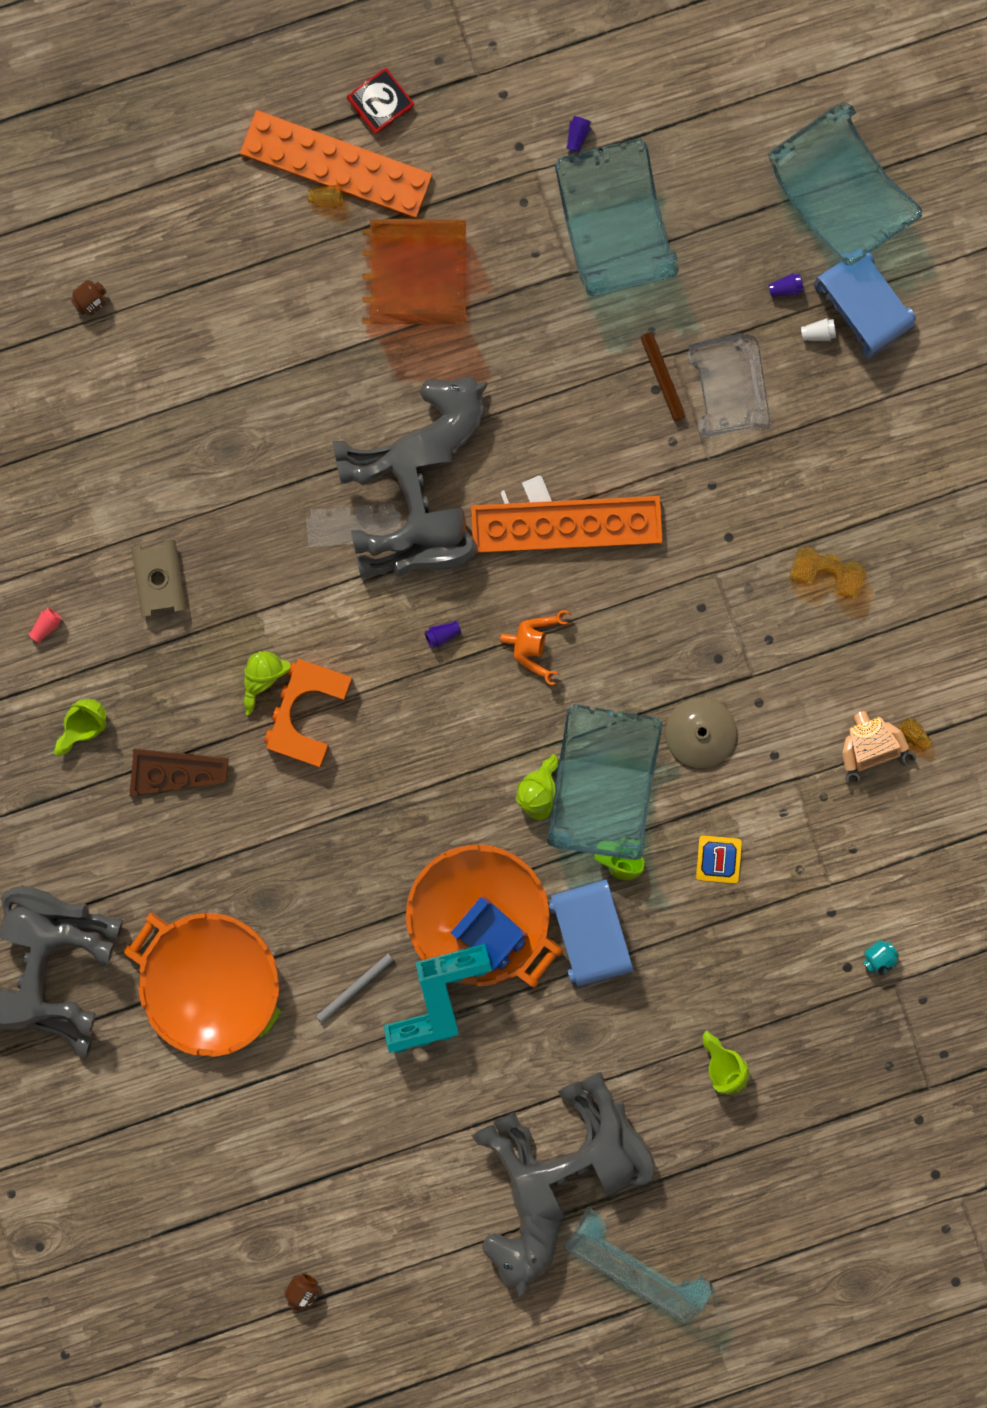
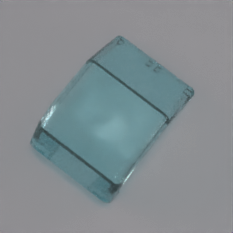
(841, 186)
(614, 218)
(604, 782)

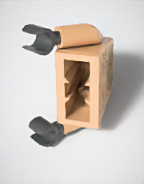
(872, 744)

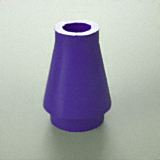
(578, 132)
(787, 286)
(441, 634)

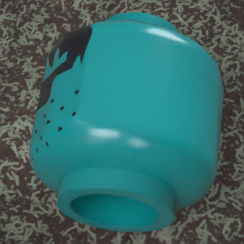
(880, 957)

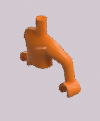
(531, 643)

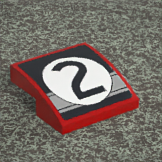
(380, 101)

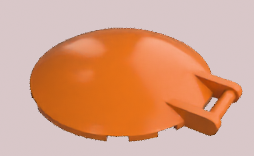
(453, 886)
(206, 982)

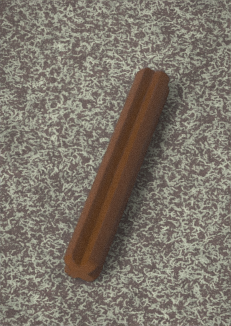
(663, 376)

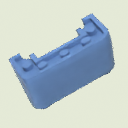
(866, 304)
(591, 933)

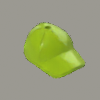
(622, 868)

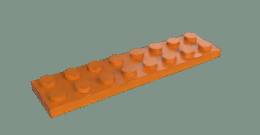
(336, 163)
(567, 524)

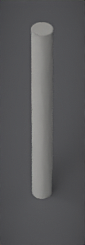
(355, 987)

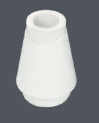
(819, 331)

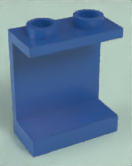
(493, 928)

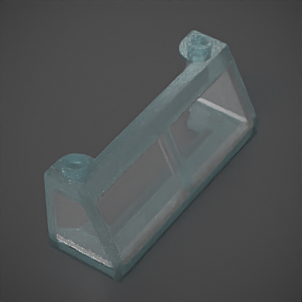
(679, 1301)

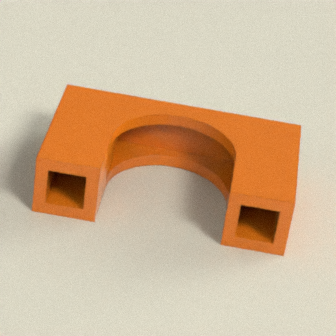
(304, 679)

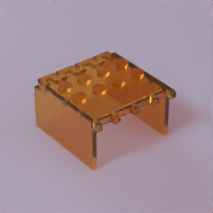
(416, 271)

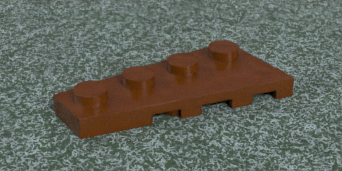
(165, 771)

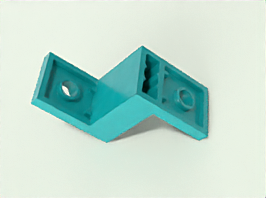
(440, 1020)

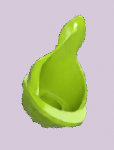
(260, 674)
(82, 723)
(538, 790)
(726, 1068)

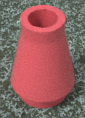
(45, 624)

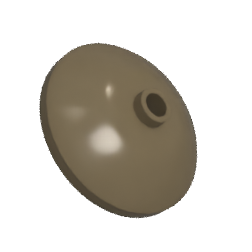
(683, 735)

